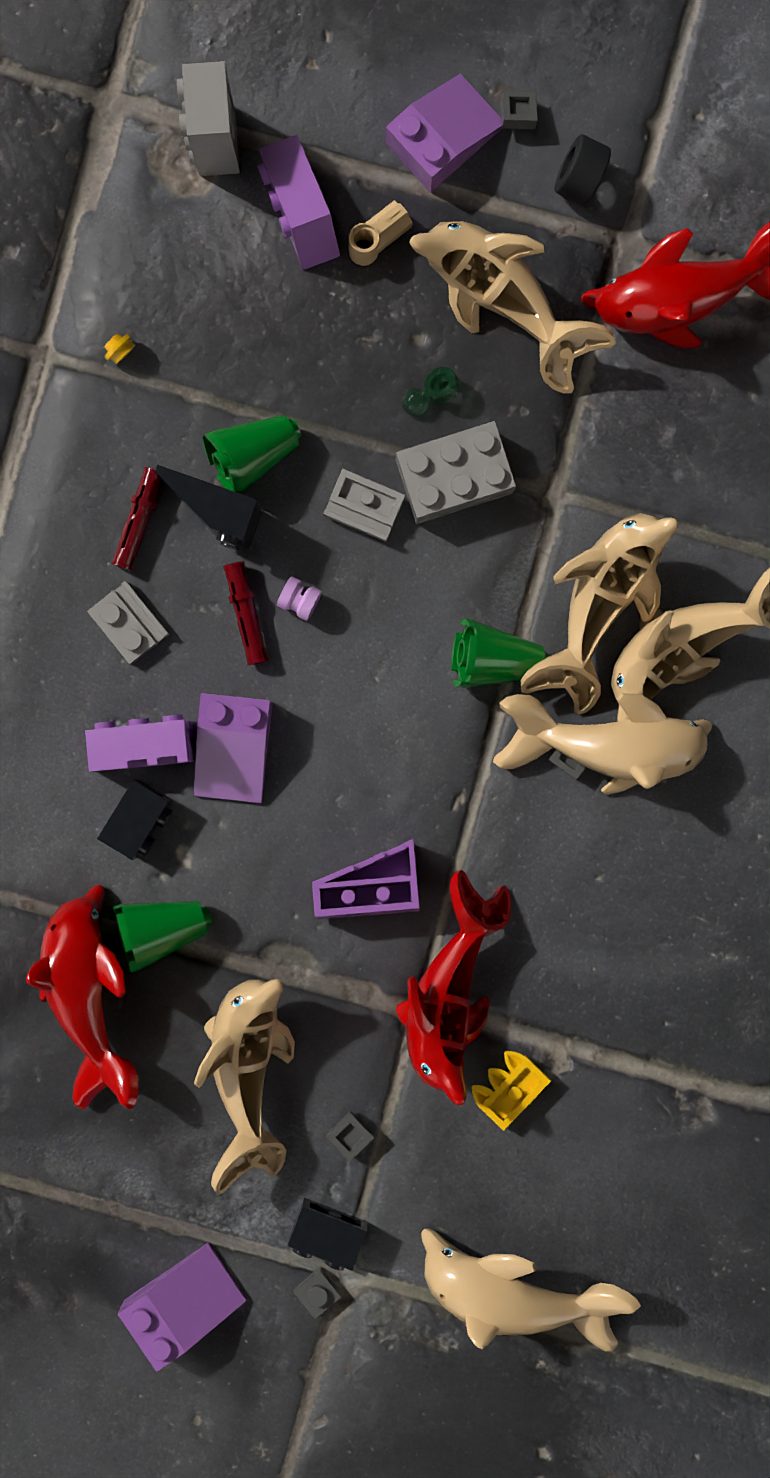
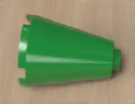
(250, 449)
(491, 655)
(159, 929)

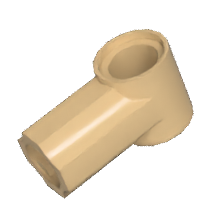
(379, 231)

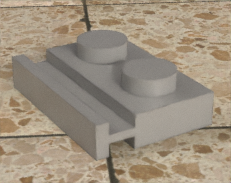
(364, 505)
(128, 622)

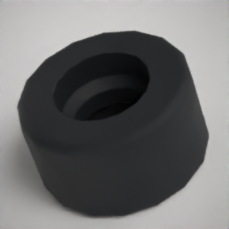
(582, 170)

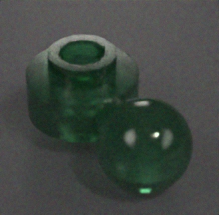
(416, 400)

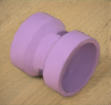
(299, 598)

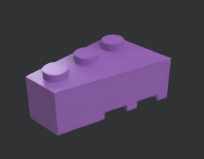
(299, 200)
(140, 744)
(370, 887)

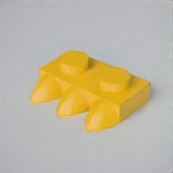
(511, 1089)

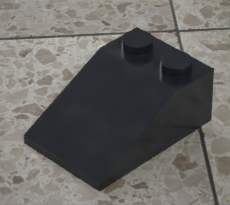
(224, 512)

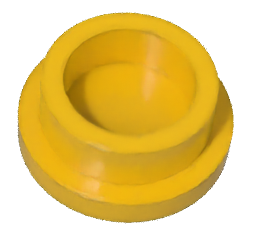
(118, 347)

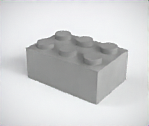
(208, 118)
(455, 472)

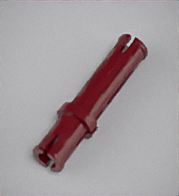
(142, 506)
(245, 611)

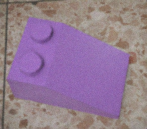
(442, 131)
(232, 747)
(181, 1306)

